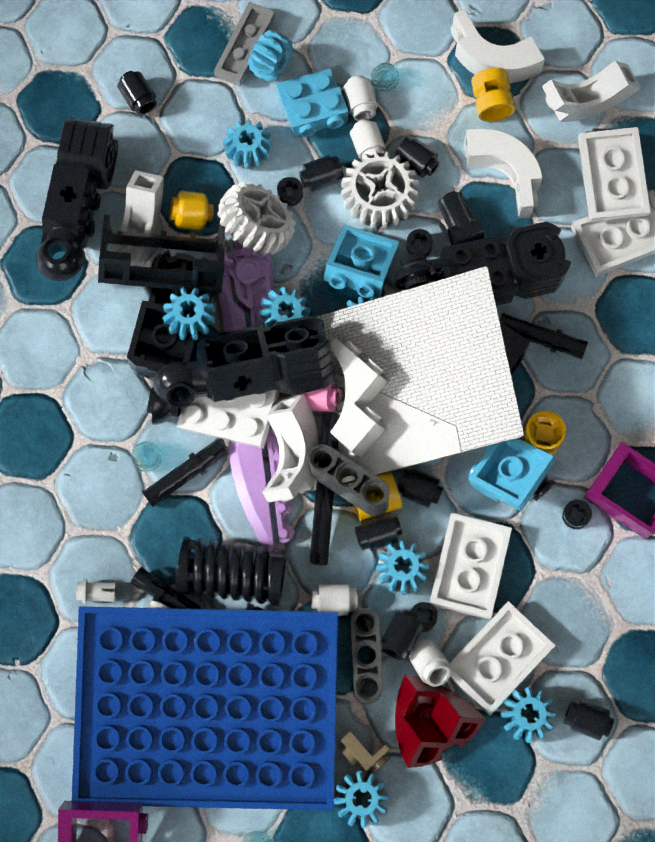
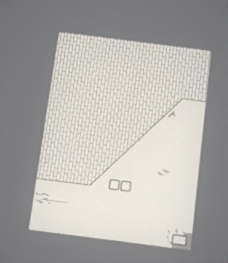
(442, 370)

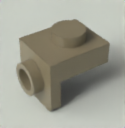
(356, 752)

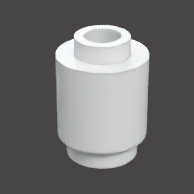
(360, 98)
(367, 139)
(335, 598)
(430, 663)

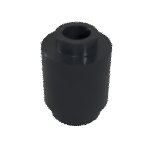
(137, 92)
(419, 156)
(321, 173)
(419, 487)
(378, 532)
(402, 635)
(588, 719)

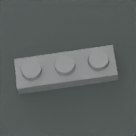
(234, 61)

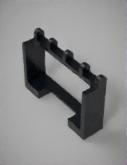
(117, 268)

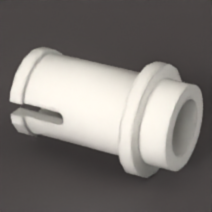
(95, 591)

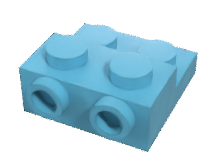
(312, 103)
(360, 261)
(511, 472)

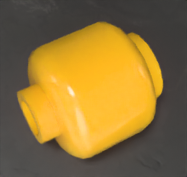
(191, 210)

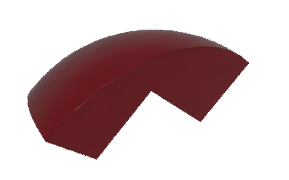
(432, 721)

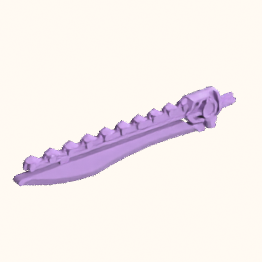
(252, 282)

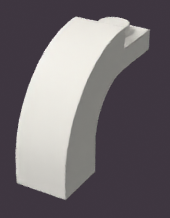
(476, 54)
(592, 95)
(507, 154)
(141, 212)
(296, 438)

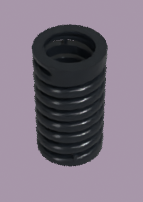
(234, 581)

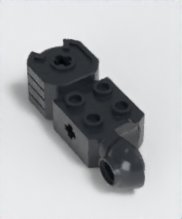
(83, 164)
(524, 266)
(152, 342)
(249, 361)

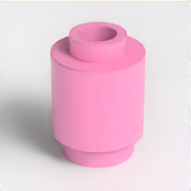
(324, 399)

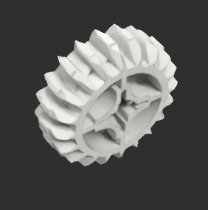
(362, 176)
(256, 218)

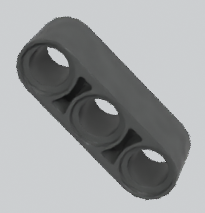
(343, 467)
(371, 641)

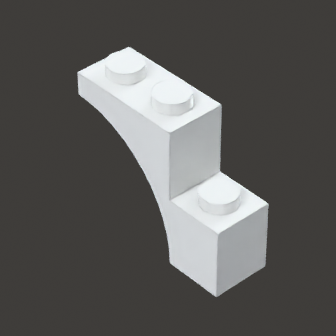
(358, 423)

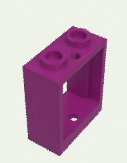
(640, 464)
(71, 810)

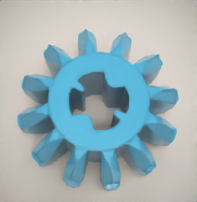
(270, 55)
(237, 146)
(190, 302)
(282, 302)
(405, 557)
(535, 706)
(363, 787)

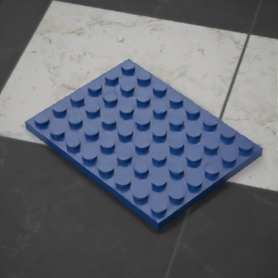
(205, 708)

